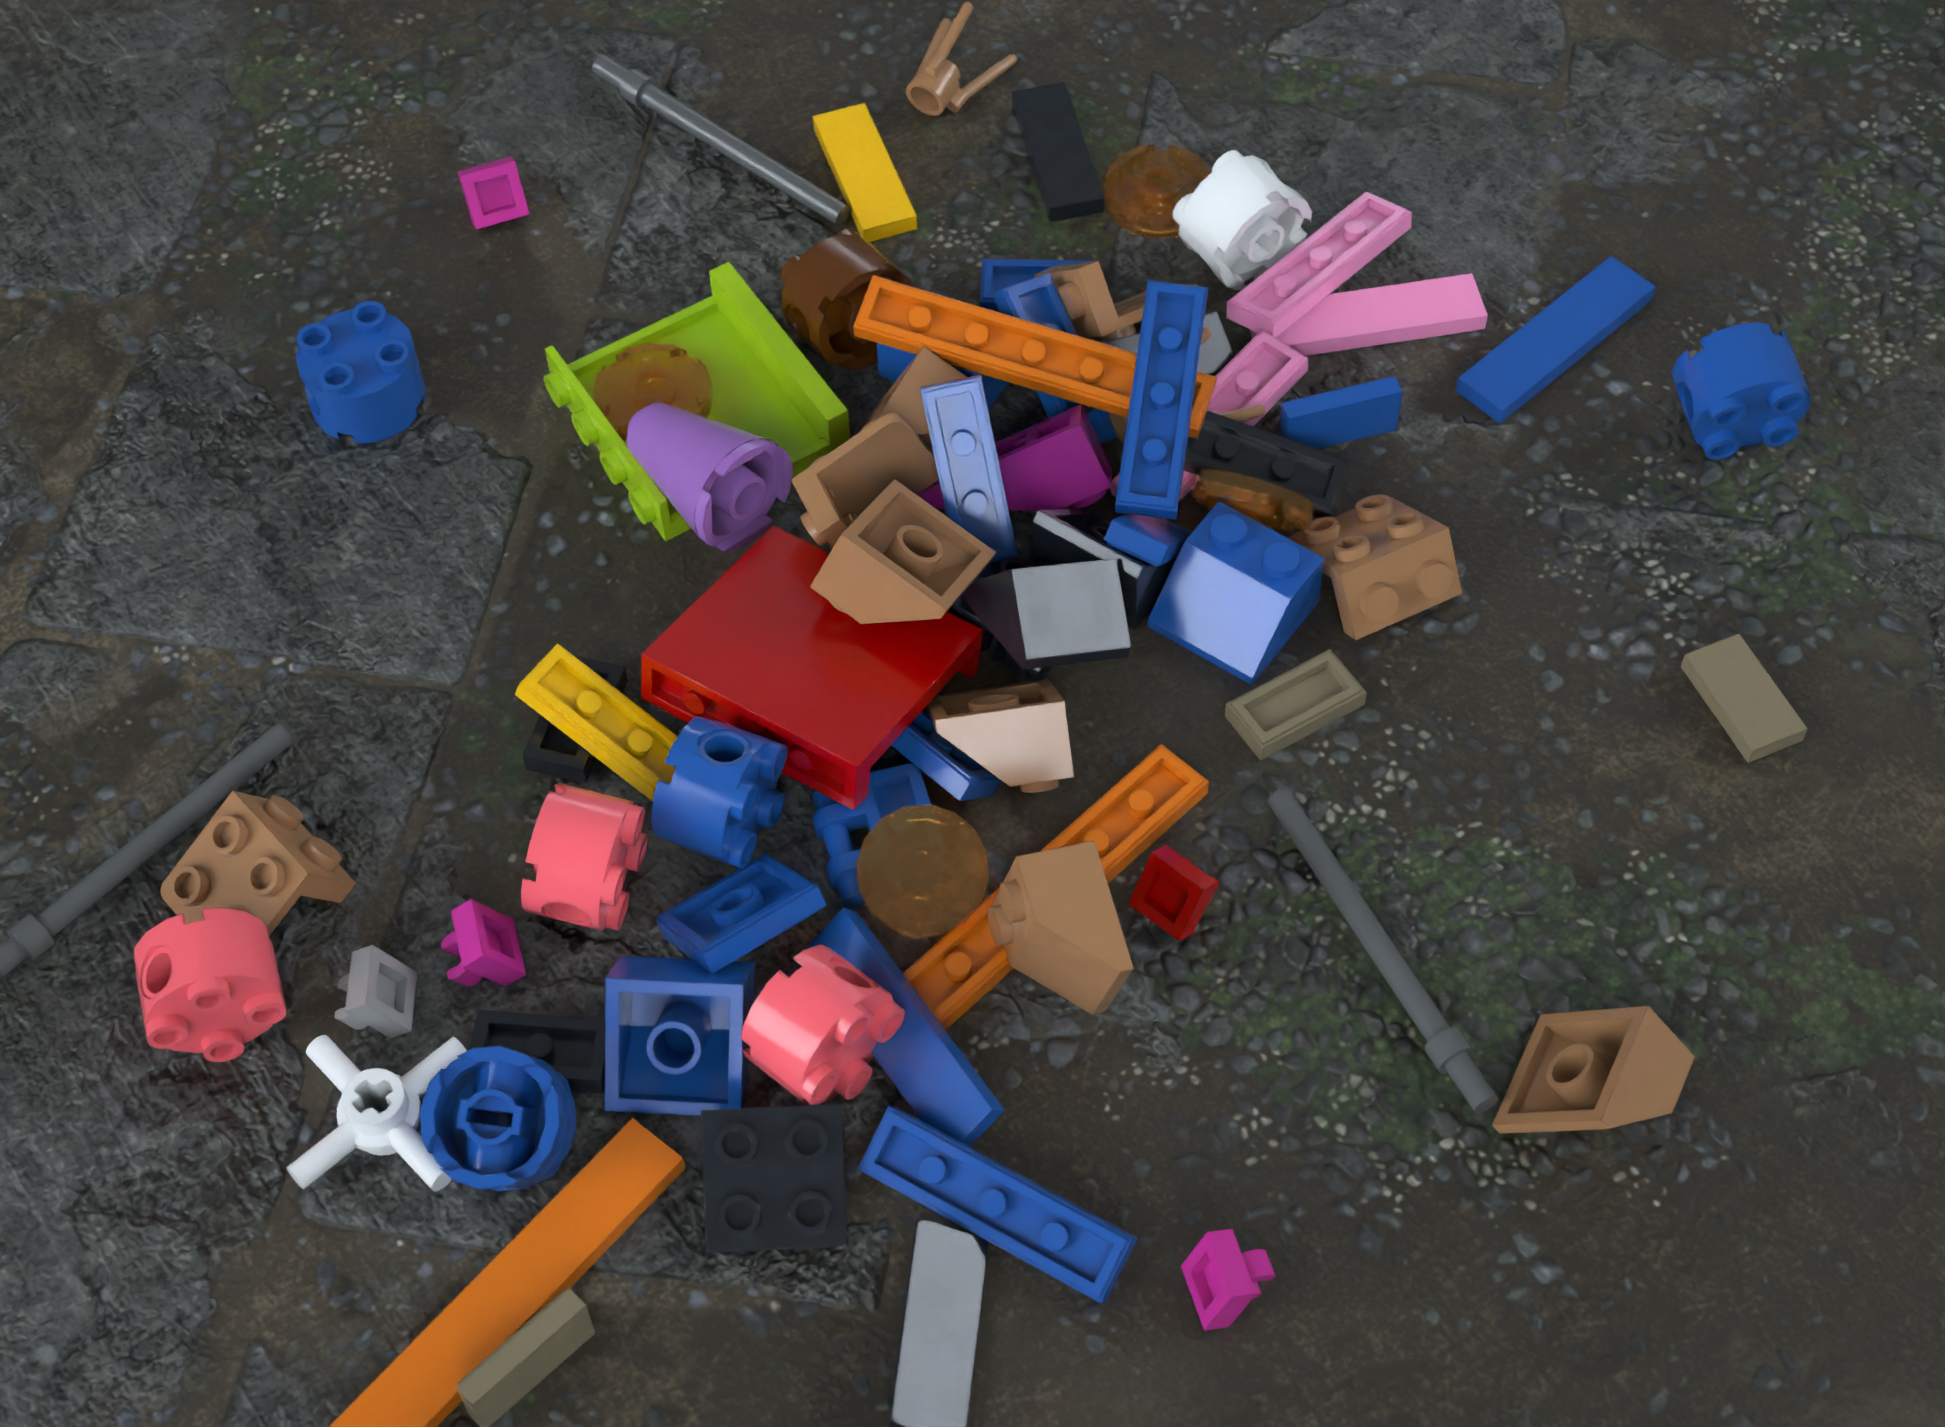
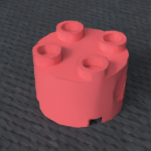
(583, 856)
(208, 983)
(820, 1027)

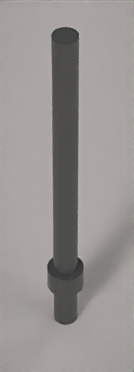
(644, 91)
(34, 934)
(1446, 1044)

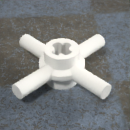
(358, 1115)

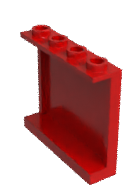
(801, 672)

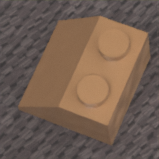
(1063, 925)

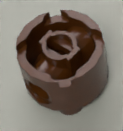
(826, 293)

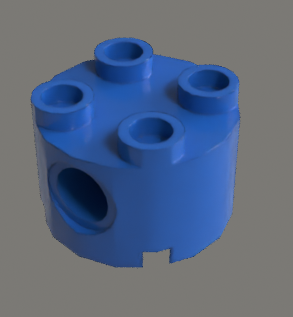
(360, 373)
(1742, 389)
(719, 791)
(498, 1119)

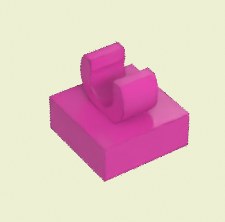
(493, 192)
(485, 944)
(1224, 1278)

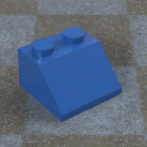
(1237, 593)
(676, 1035)

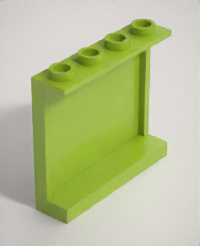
(755, 378)

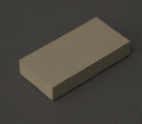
(1743, 698)
(1295, 704)
(526, 1358)

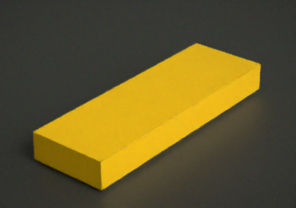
(864, 173)
(600, 719)

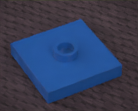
(740, 912)

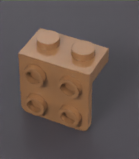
(1091, 305)
(855, 474)
(1383, 562)
(255, 861)

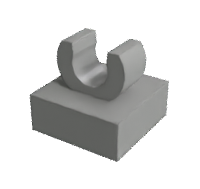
(378, 993)

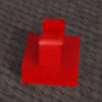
(1173, 892)

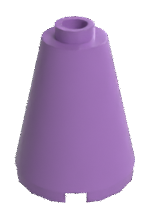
(711, 472)

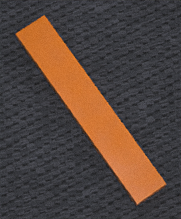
(1009, 348)
(1123, 825)
(520, 1281)

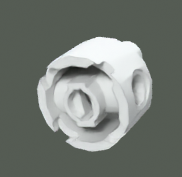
(1241, 219)

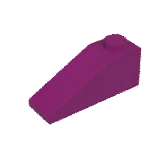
(1049, 465)

